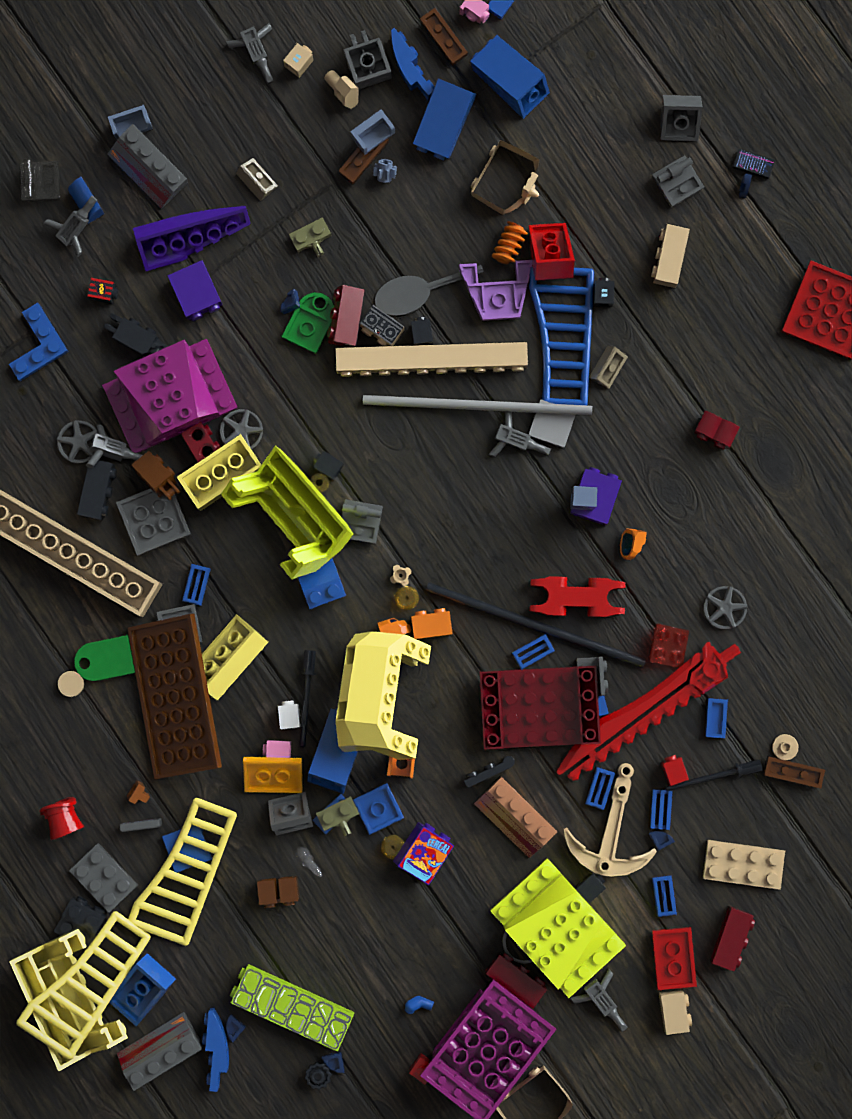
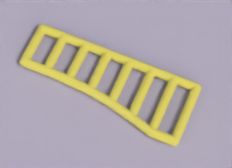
(165, 872)
(67, 978)

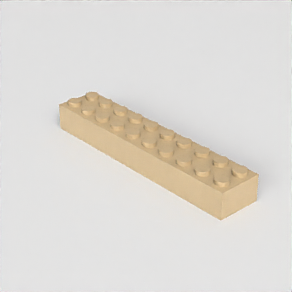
(76, 556)

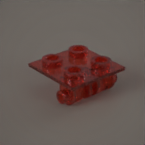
(669, 645)

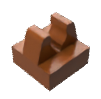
(137, 793)

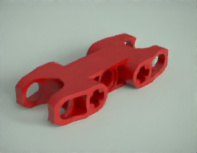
(562, 596)

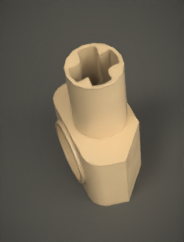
(343, 88)

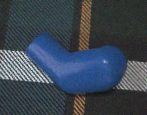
(418, 1002)

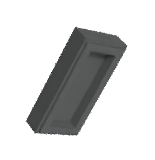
(139, 825)

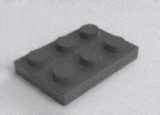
(103, 877)

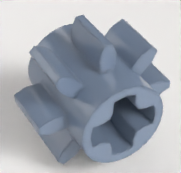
(384, 170)

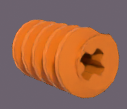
(509, 243)

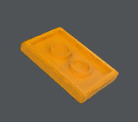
(272, 775)

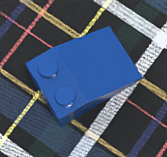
(322, 585)
(141, 989)

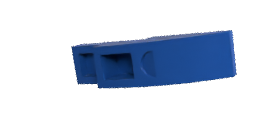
(406, 60)
(215, 1041)

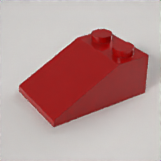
(551, 251)

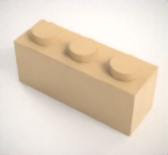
(670, 255)

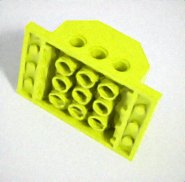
(557, 928)

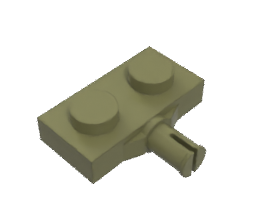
(311, 236)
(338, 815)

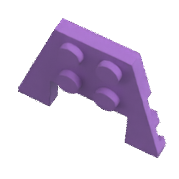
(497, 299)

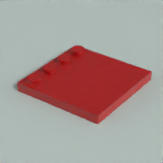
(823, 310)

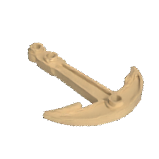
(609, 842)

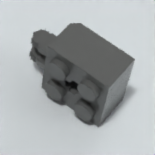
(371, 52)

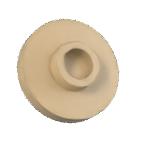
(70, 683)
(785, 747)

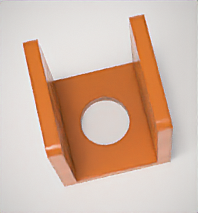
(394, 770)

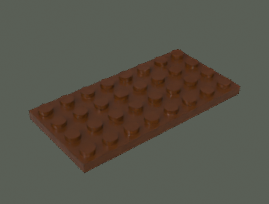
(174, 696)

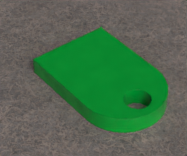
(308, 323)
(107, 659)

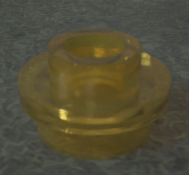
(325, 482)

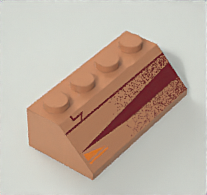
(515, 817)

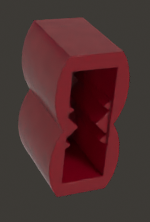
(716, 430)

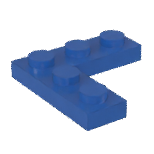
(49, 350)

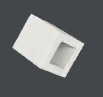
(289, 715)

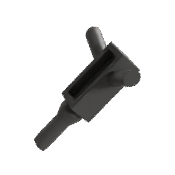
(252, 41)
(73, 226)
(515, 438)
(109, 448)
(597, 993)

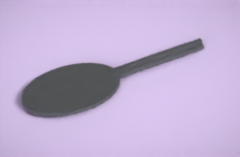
(409, 293)

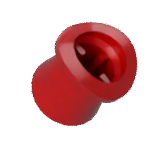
(62, 817)

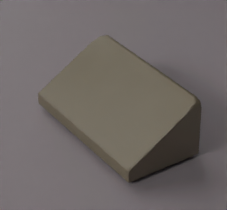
(256, 179)
(608, 366)

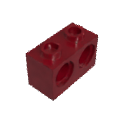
(198, 447)

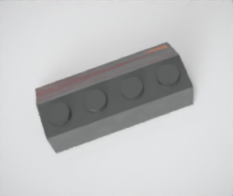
(147, 166)
(159, 1051)

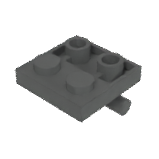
(678, 181)
(362, 520)

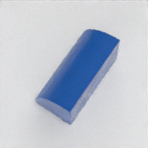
(81, 194)

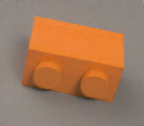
(431, 624)

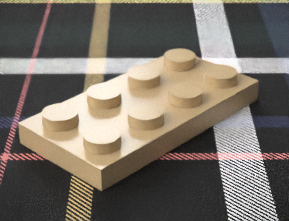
(743, 864)

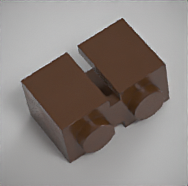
(268, 891)

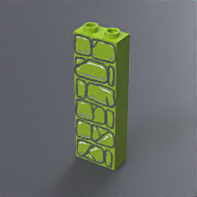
(291, 1007)

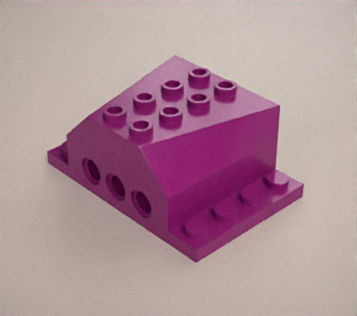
(168, 393)
(487, 1050)

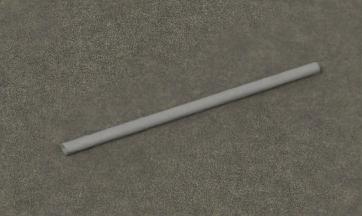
(477, 405)

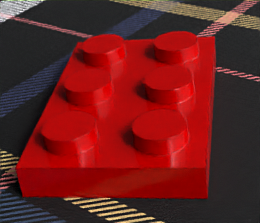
(674, 958)

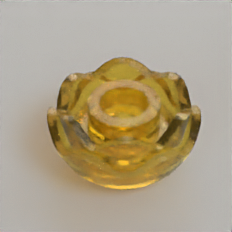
(411, 593)
(388, 842)

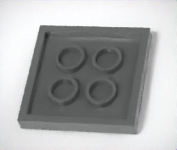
(152, 520)

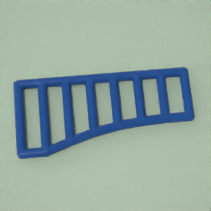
(547, 345)

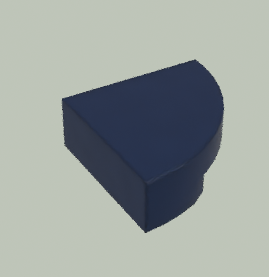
(745, 184)
(291, 302)
(660, 839)
(234, 1027)
(334, 1062)

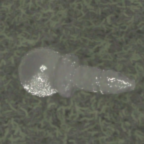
(303, 855)

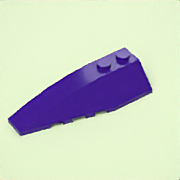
(179, 236)

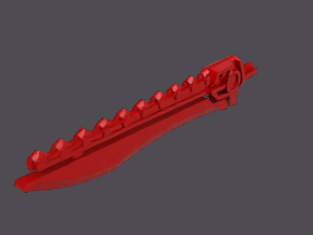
(702, 679)

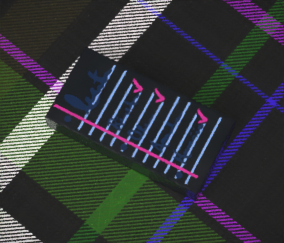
(753, 163)

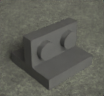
(289, 813)

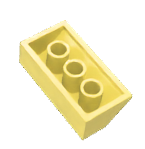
(212, 474)
(230, 655)

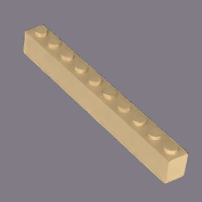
(431, 358)

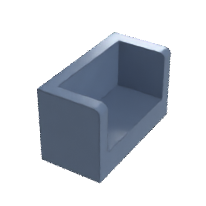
(122, 121)
(372, 132)
(583, 498)

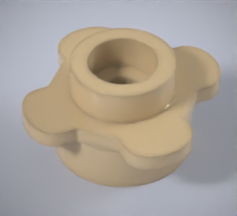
(399, 570)

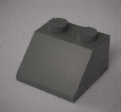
(681, 117)

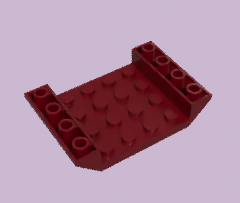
(540, 707)

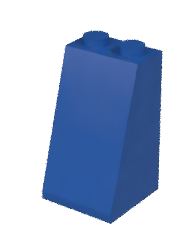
(510, 76)
(444, 119)
(330, 764)

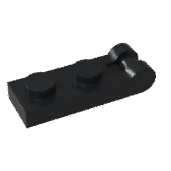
(489, 771)

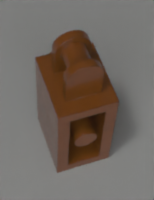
(155, 475)

